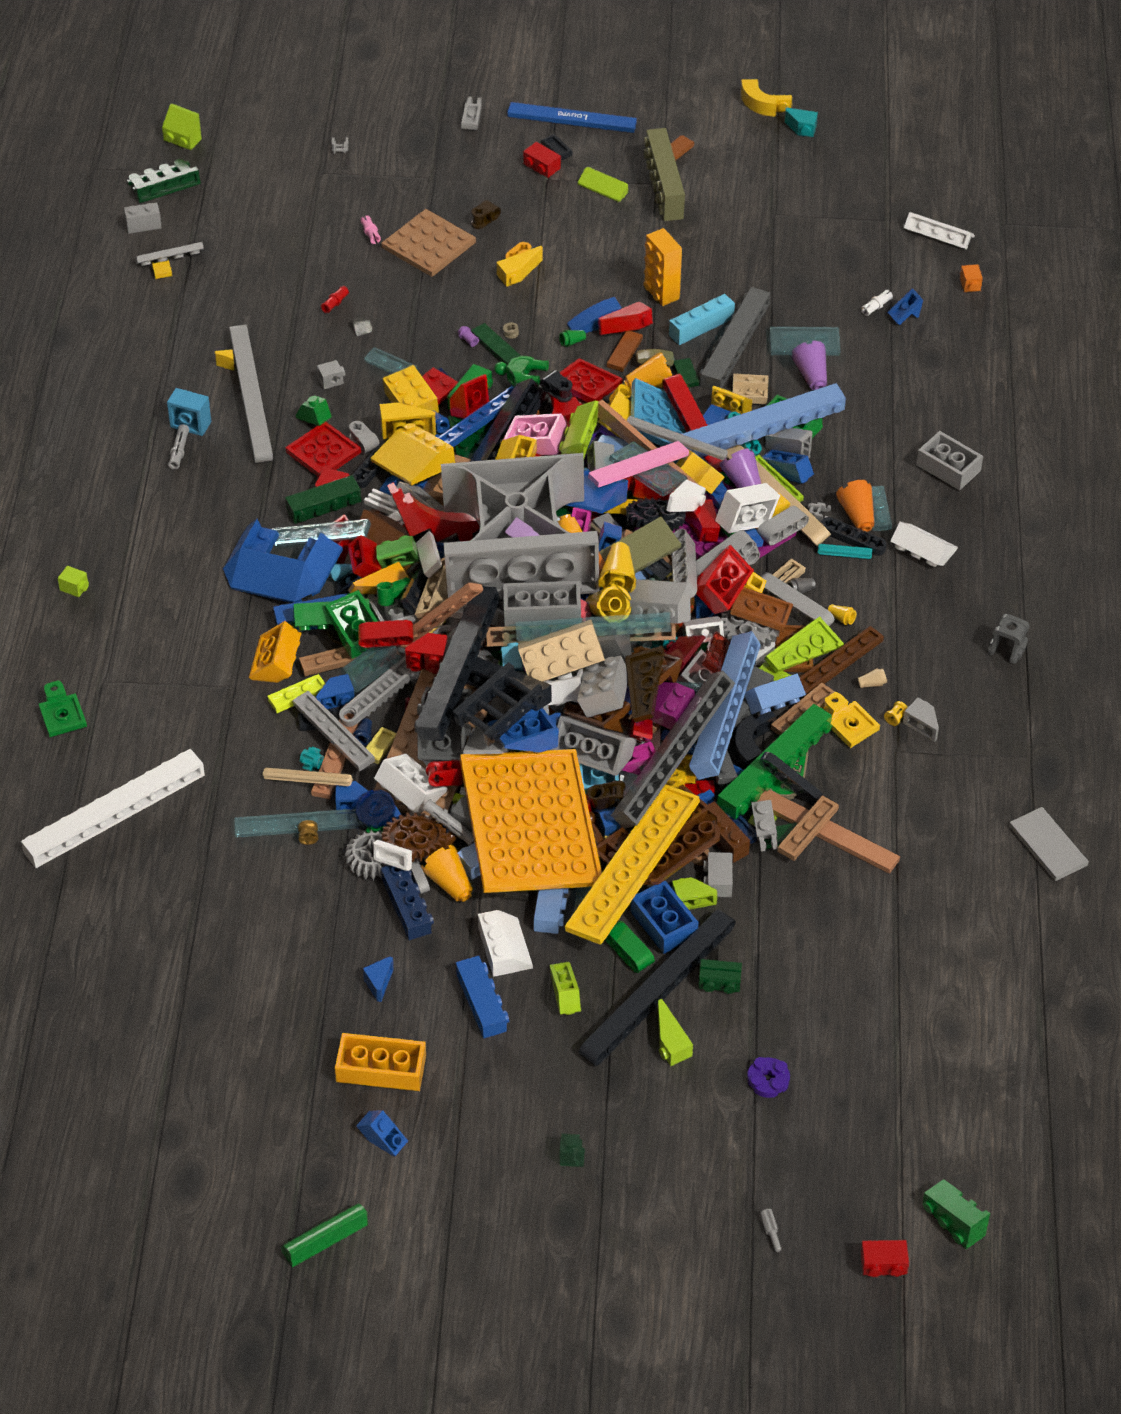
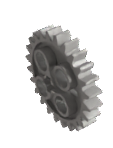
(735, 625)

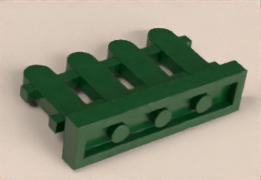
(168, 184)

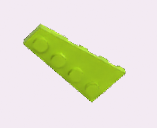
(805, 645)

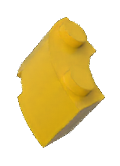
(700, 471)

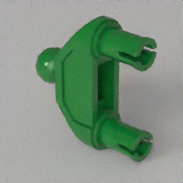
(520, 368)

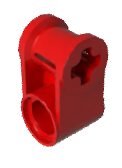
(447, 773)

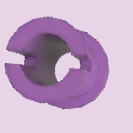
(466, 334)

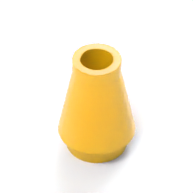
(843, 614)

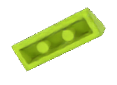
(603, 184)

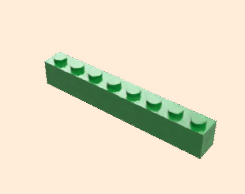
(788, 747)

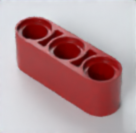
(385, 633)

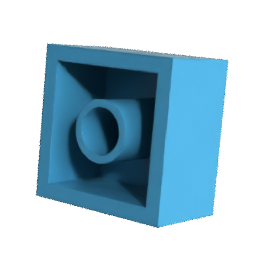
(190, 410)

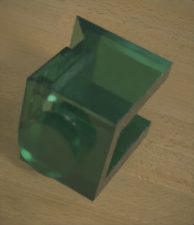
(571, 1150)

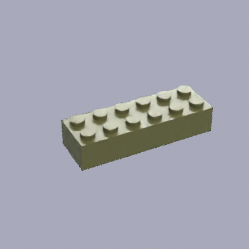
(664, 174)

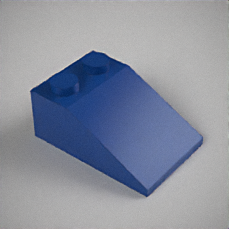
(531, 733)

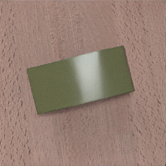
(644, 355)

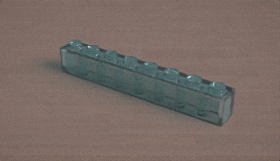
(603, 625)

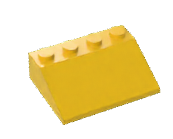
(413, 454)

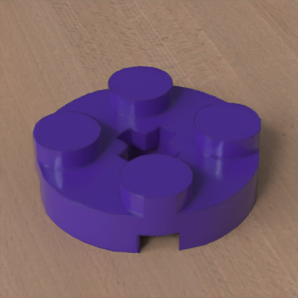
(768, 1066)

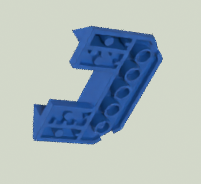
(279, 577)

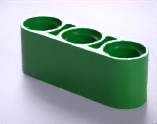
(629, 947)

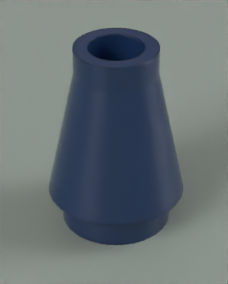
(364, 732)

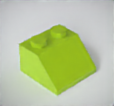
(182, 127)

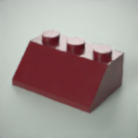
(684, 648)

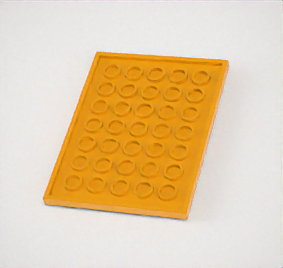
(530, 820)

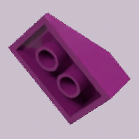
(671, 703)

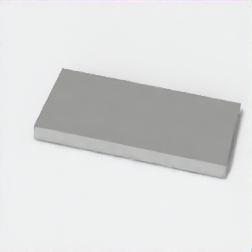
(1048, 843)

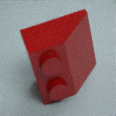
(469, 397)

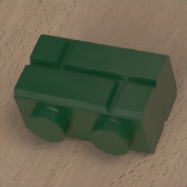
(720, 976)

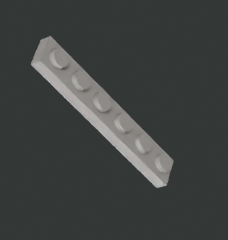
(333, 730)

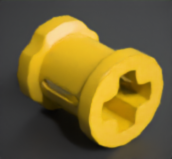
(895, 721)

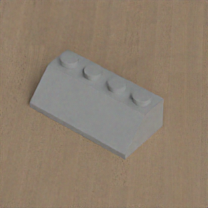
(661, 597)
(595, 745)

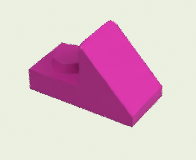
(640, 756)

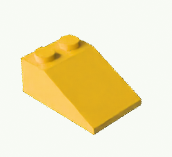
(396, 415)

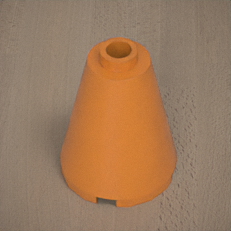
(858, 503)

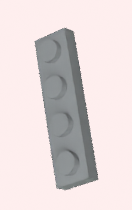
(162, 256)

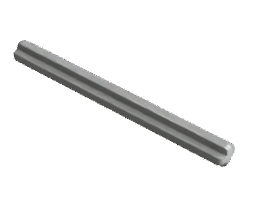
(674, 437)

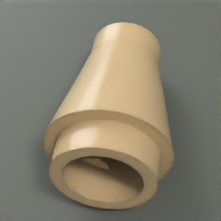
(873, 679)

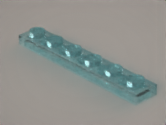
(334, 531)

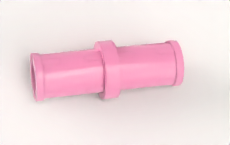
(370, 230)

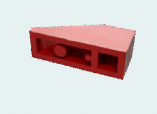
(626, 319)
(641, 730)

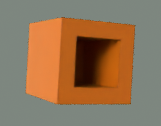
(971, 278)

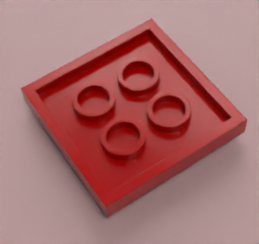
(590, 381)
(323, 448)

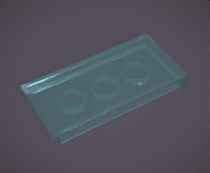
(785, 339)
(660, 479)

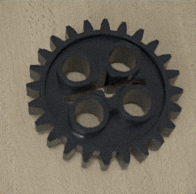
(645, 511)

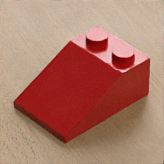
(723, 580)

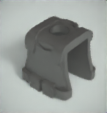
(1017, 635)

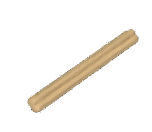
(307, 776)

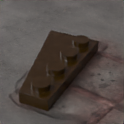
(643, 680)

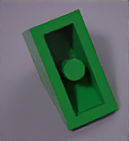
(314, 411)

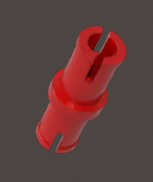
(335, 299)

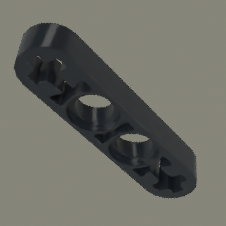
(367, 475)
(872, 541)
(790, 778)

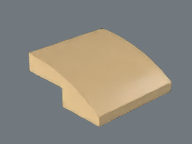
(752, 387)

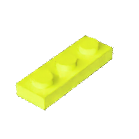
(283, 699)

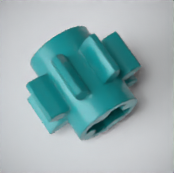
(311, 758)

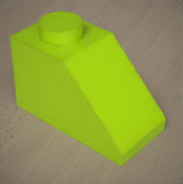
(694, 893)

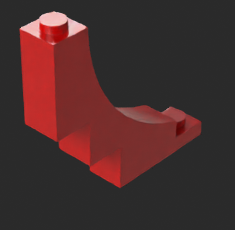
(420, 517)
(701, 520)

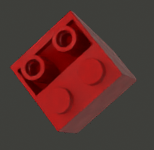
(426, 653)

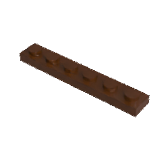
(841, 659)

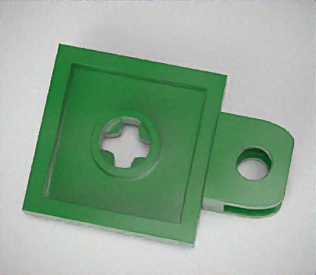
(59, 703)

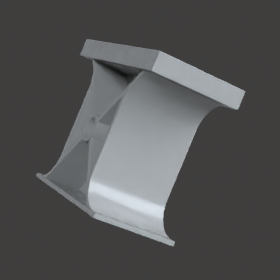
(532, 492)

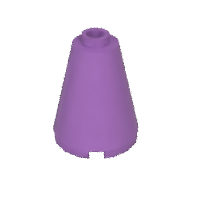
(811, 363)
(742, 468)

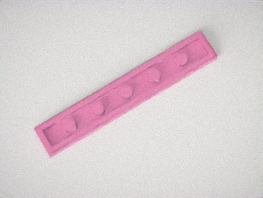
(638, 464)

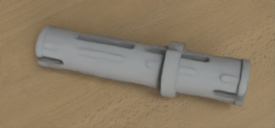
(175, 452)
(448, 821)

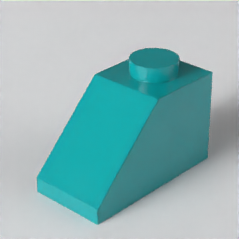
(801, 121)

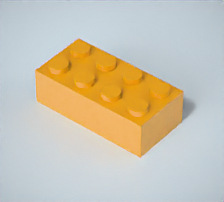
(662, 267)
(380, 1061)

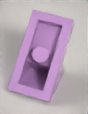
(520, 529)

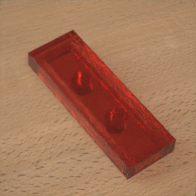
(715, 652)

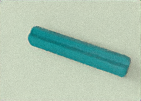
(845, 551)

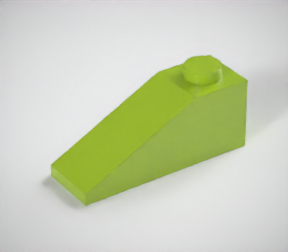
(565, 988)
(674, 1042)

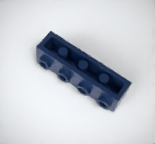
(407, 902)

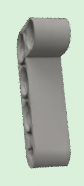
(740, 542)

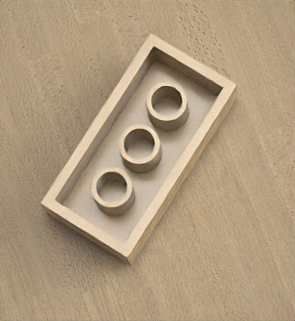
(561, 651)

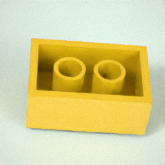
(410, 389)

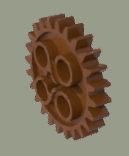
(416, 834)

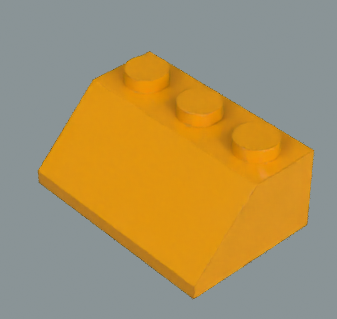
(275, 654)

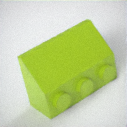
(581, 429)

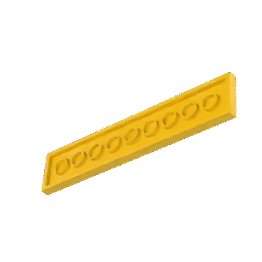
(632, 865)

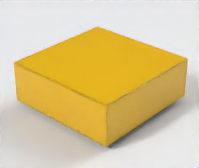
(162, 269)

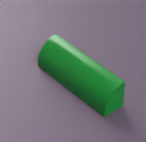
(325, 1235)

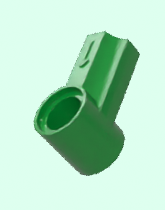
(388, 591)

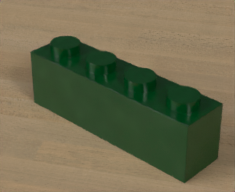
(323, 499)

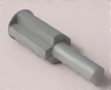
(770, 1227)

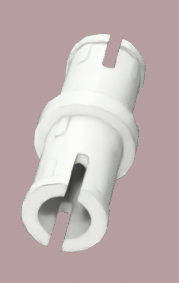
(876, 302)

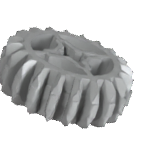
(359, 855)

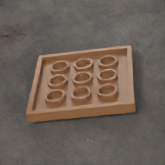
(428, 242)

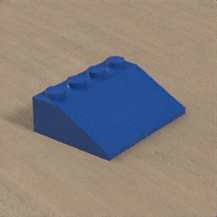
(602, 498)

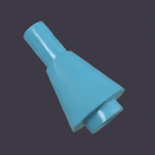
(340, 570)

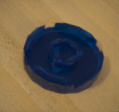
(375, 808)

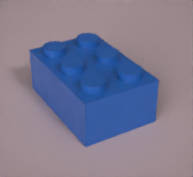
(663, 916)

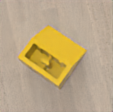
(730, 400)
(517, 447)

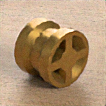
(308, 832)

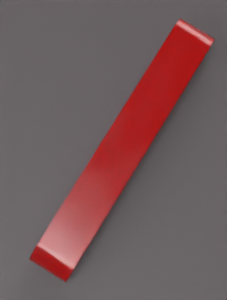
(687, 409)

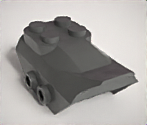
(453, 740)

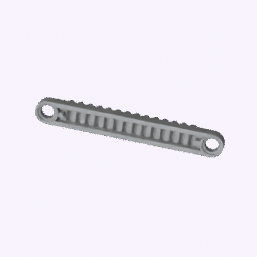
(380, 689)

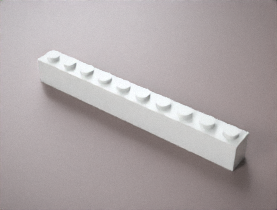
(112, 808)

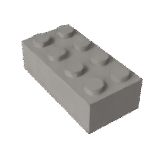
(541, 601)

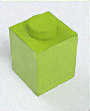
(73, 581)

